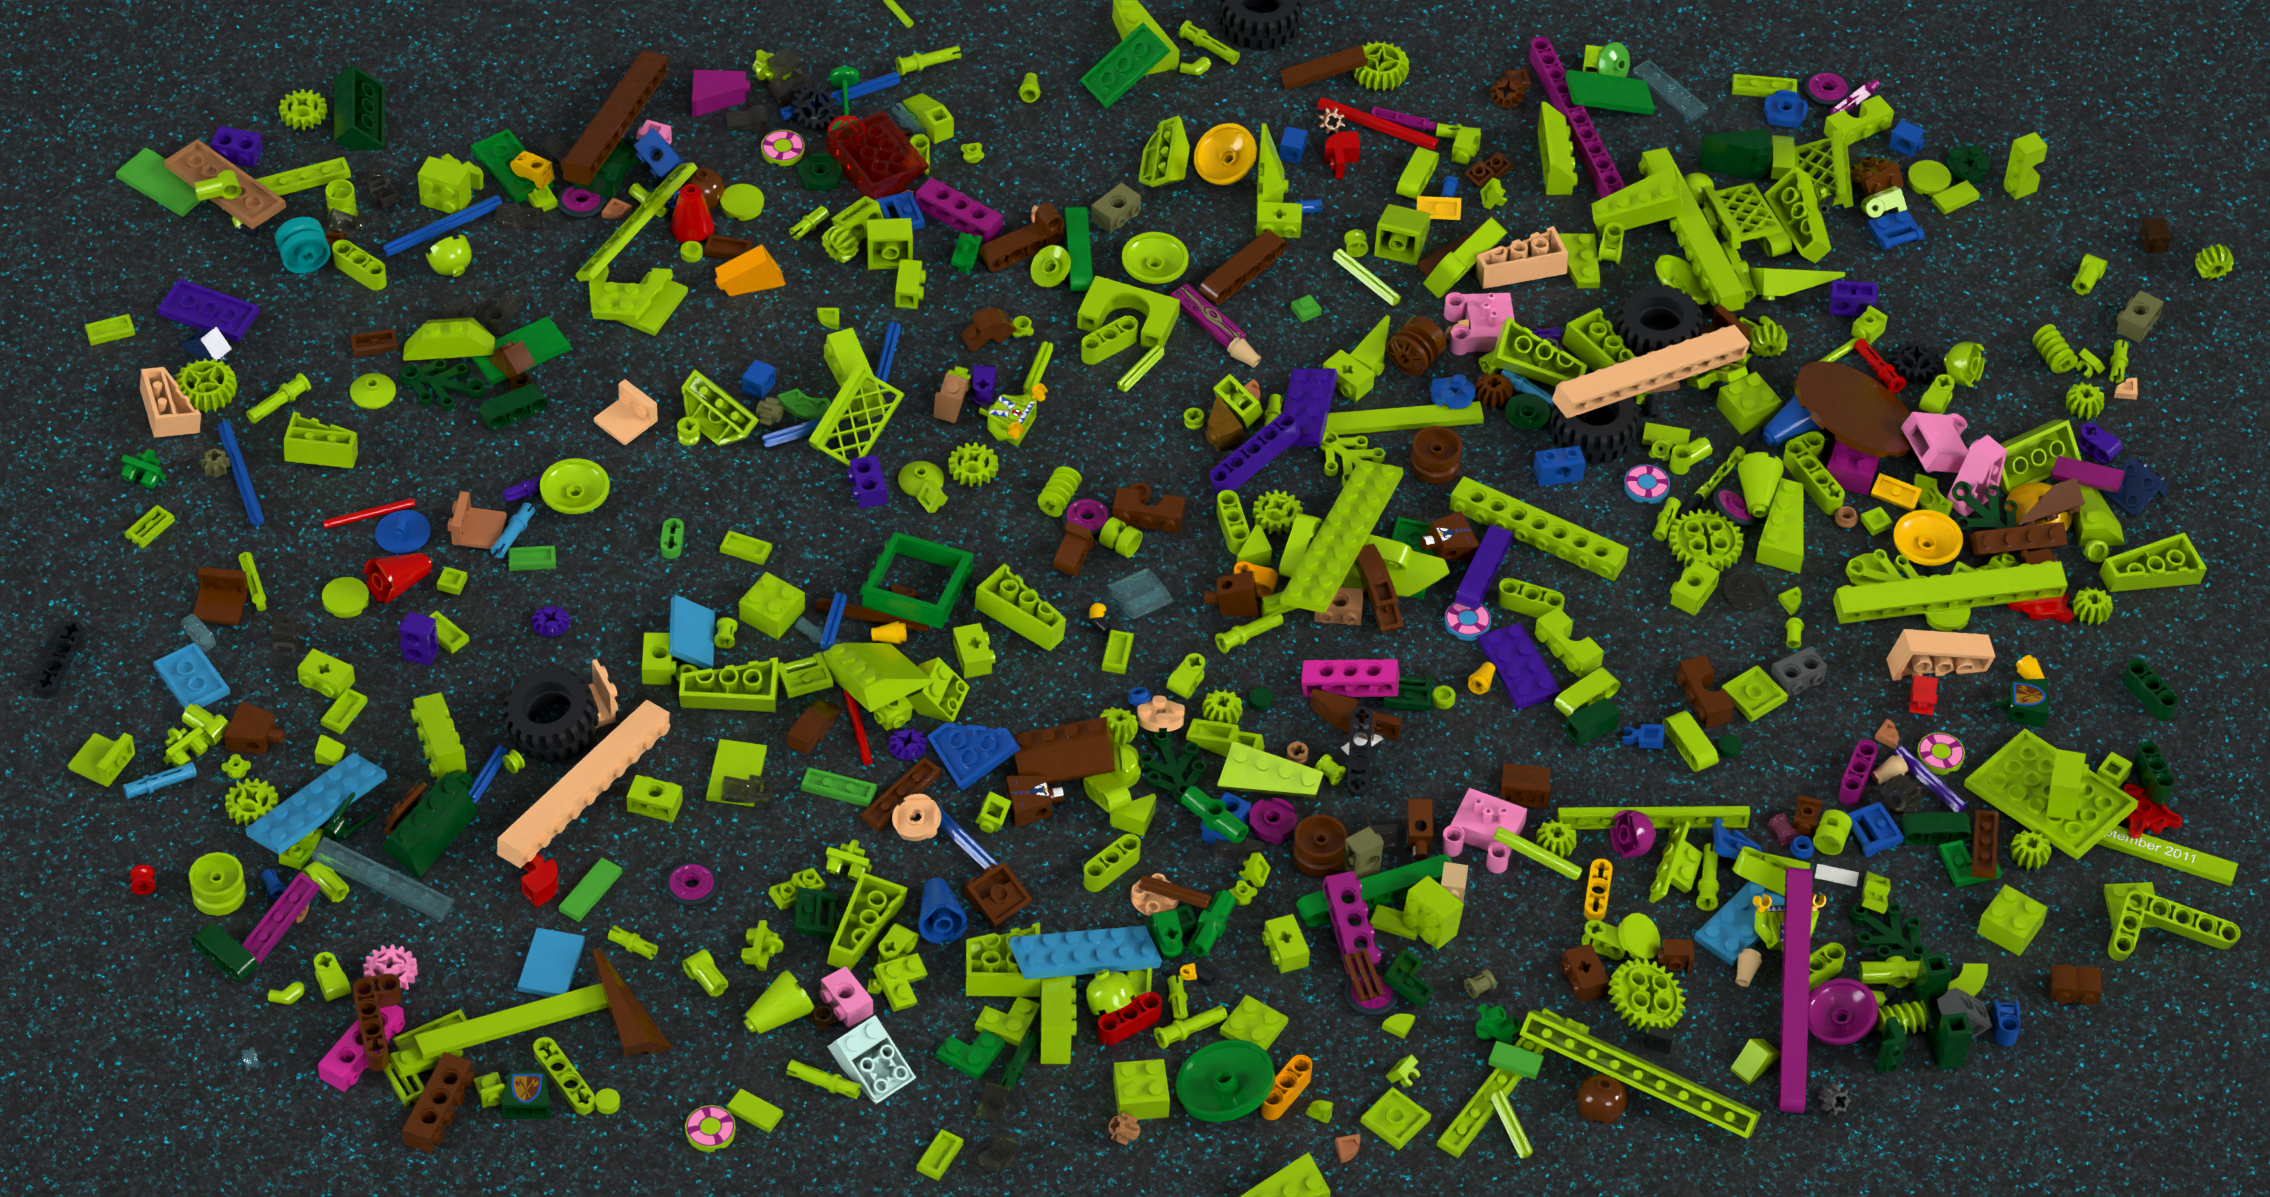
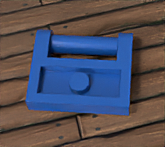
(904, 207)
(1893, 225)
(1879, 825)

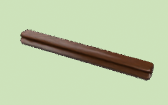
(867, 614)

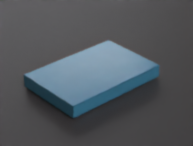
(692, 632)
(191, 677)
(551, 963)

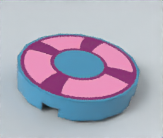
(1646, 484)
(1467, 622)

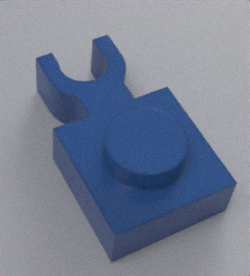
(1647, 736)

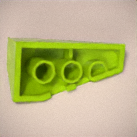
(1270, 179)

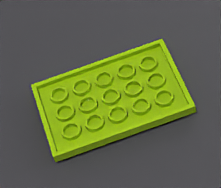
(2019, 785)

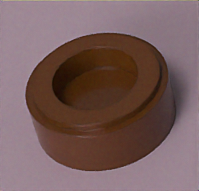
(1145, 491)

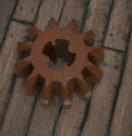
(1493, 390)

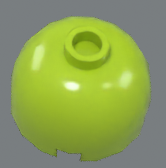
(450, 256)
(1965, 363)
(1109, 991)

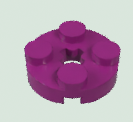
(1272, 831)

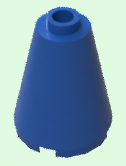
(1789, 424)
(940, 913)

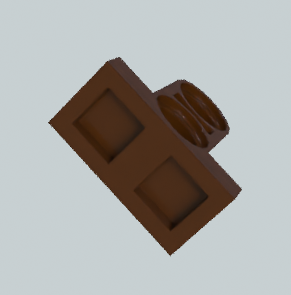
(1073, 549)

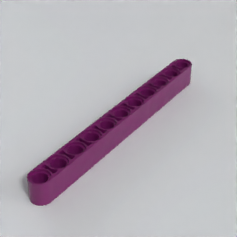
(1583, 133)
(1795, 990)

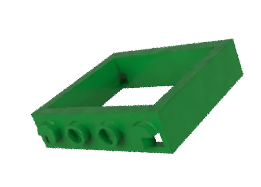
(909, 607)

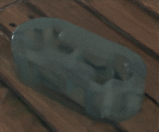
(198, 632)

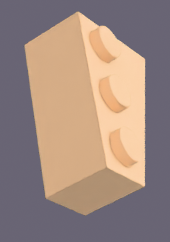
(166, 405)

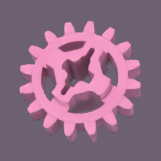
(392, 962)

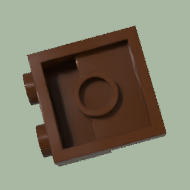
(996, 894)

